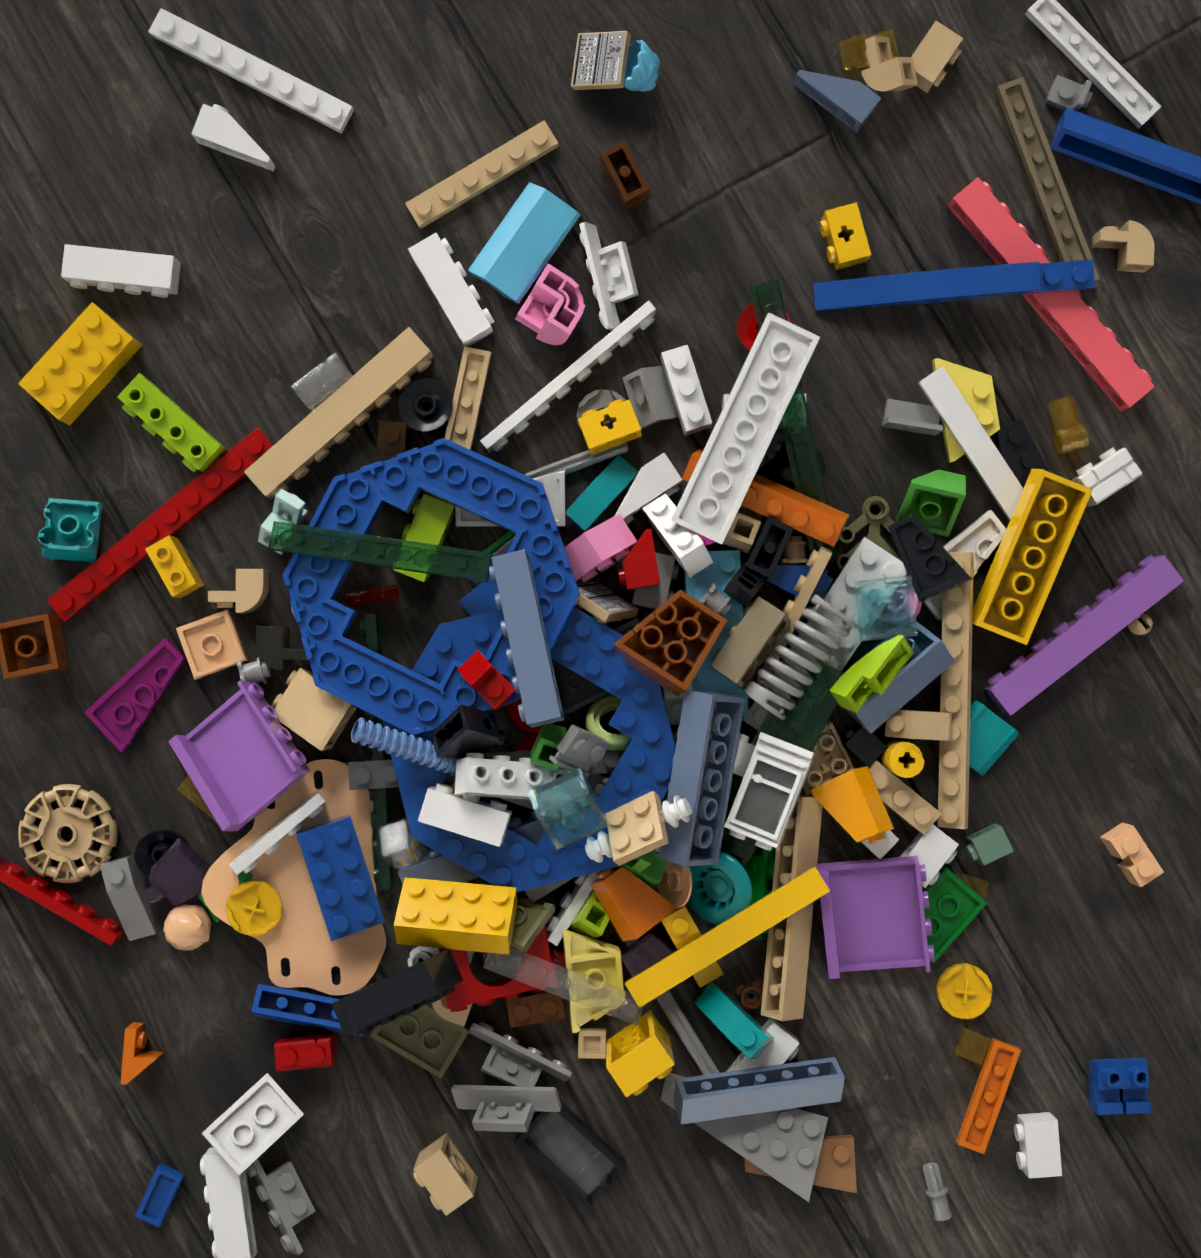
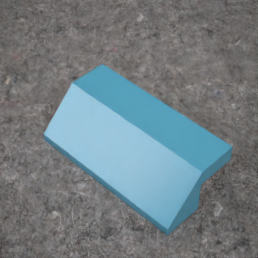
(524, 242)

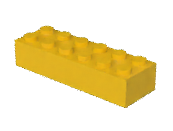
(1030, 555)

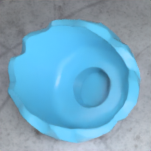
(641, 67)

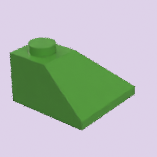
(935, 500)

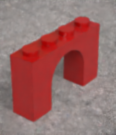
(473, 991)

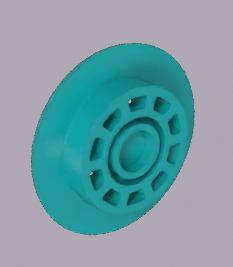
(723, 883)

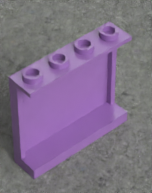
(240, 758)
(875, 915)

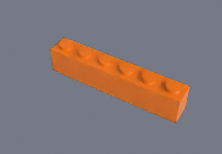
(788, 507)

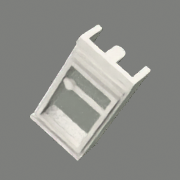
(769, 791)

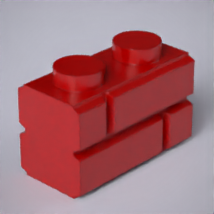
(305, 1051)

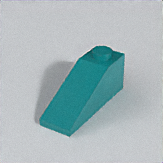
(733, 1021)

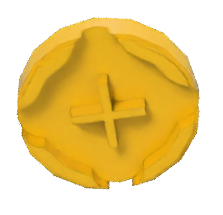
(254, 908)
(964, 991)

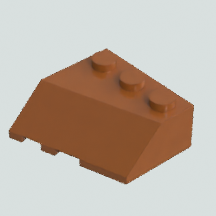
(672, 642)

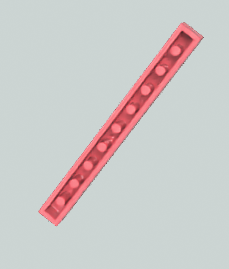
(1063, 311)

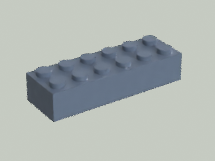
(703, 775)

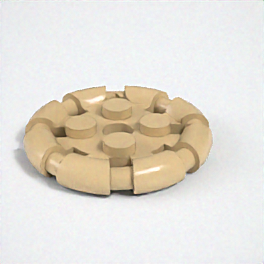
(83, 829)

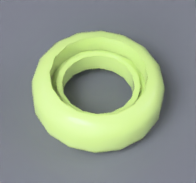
(600, 707)

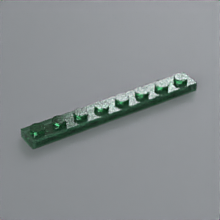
(380, 551)

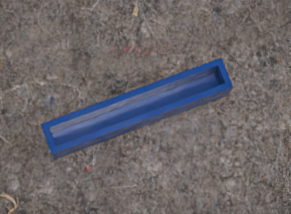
(1128, 154)

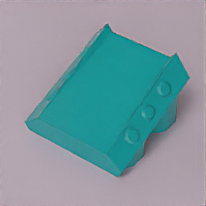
(71, 530)
(988, 737)

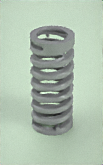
(835, 622)

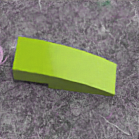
(871, 673)

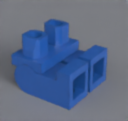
(1119, 1086)

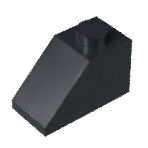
(768, 546)

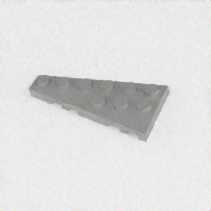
(778, 1142)

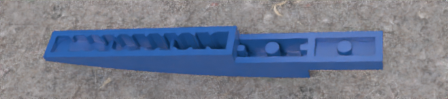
(954, 285)

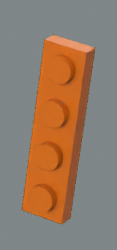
(988, 1096)

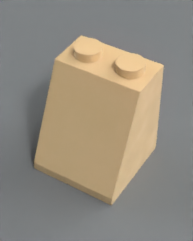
(312, 711)

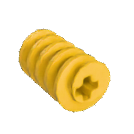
(906, 768)

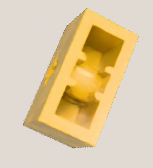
(849, 223)
(599, 437)
(174, 567)

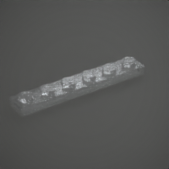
(565, 984)

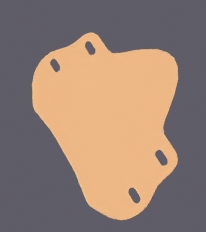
(301, 928)

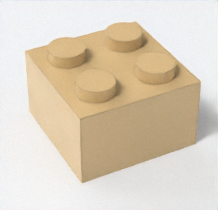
(445, 1174)

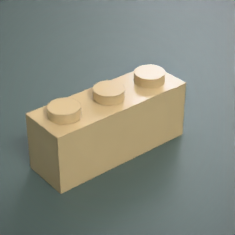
(903, 799)

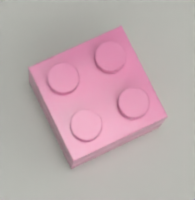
(599, 547)

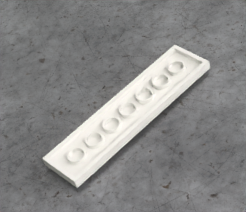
(745, 428)
(865, 563)

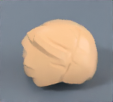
(187, 927)

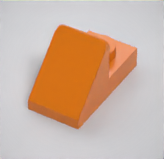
(135, 1058)

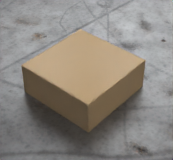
(592, 1043)

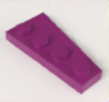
(134, 696)

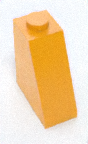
(855, 805)

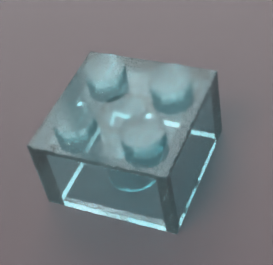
(885, 608)
(568, 808)

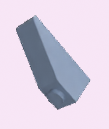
(842, 97)

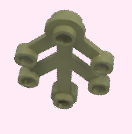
(874, 527)

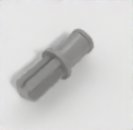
(936, 1191)

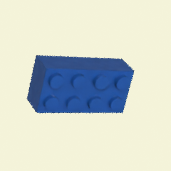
(340, 877)

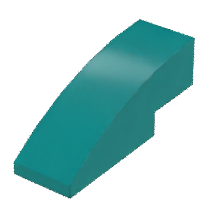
(601, 493)

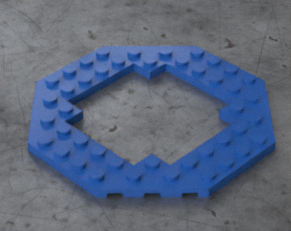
(353, 506)
(643, 768)

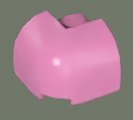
(552, 307)

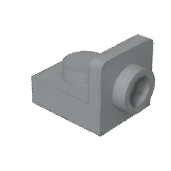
(1069, 94)

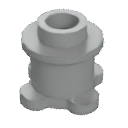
(715, 600)
(254, 671)

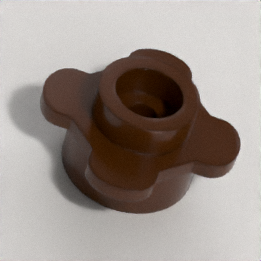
(743, 992)

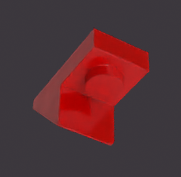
(487, 680)

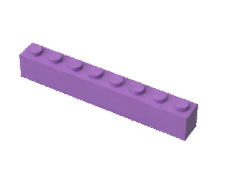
(1083, 634)

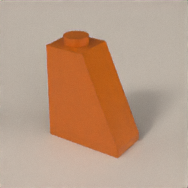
(629, 902)

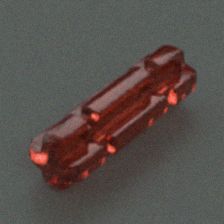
(371, 596)

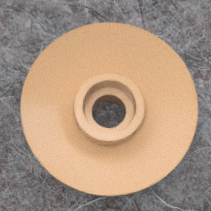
(676, 884)

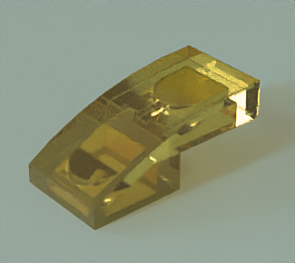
(854, 49)

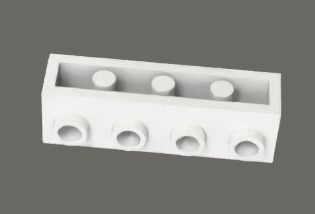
(501, 776)

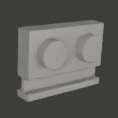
(579, 750)

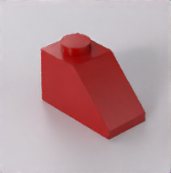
(640, 565)

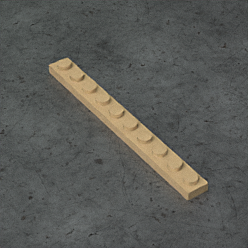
(956, 699)

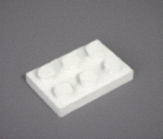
(252, 1124)

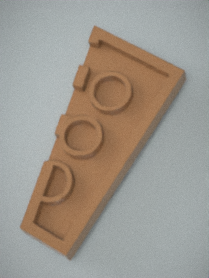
(834, 1166)

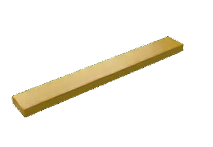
(727, 936)

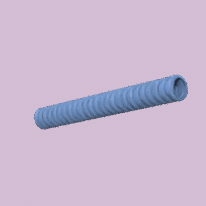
(401, 745)

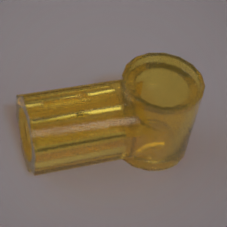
(1068, 432)

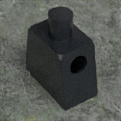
(466, 732)

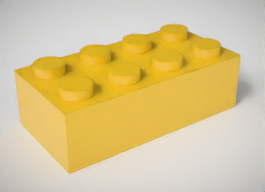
(80, 364)
(456, 915)
(639, 1054)

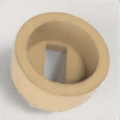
(1136, 626)

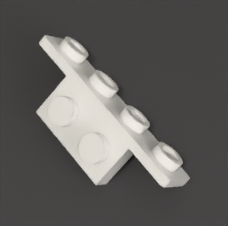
(610, 274)

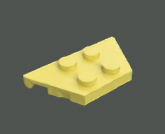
(980, 396)
(595, 960)

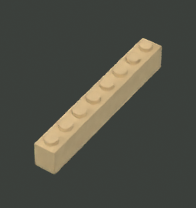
(340, 413)
(790, 939)

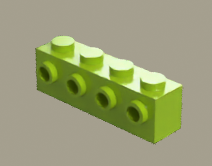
(172, 423)

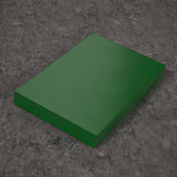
(947, 913)

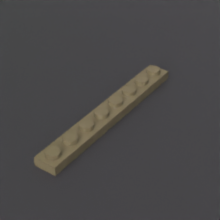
(1043, 172)

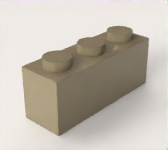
(750, 642)

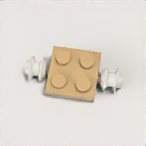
(637, 828)

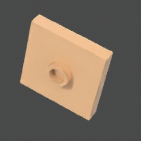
(211, 644)

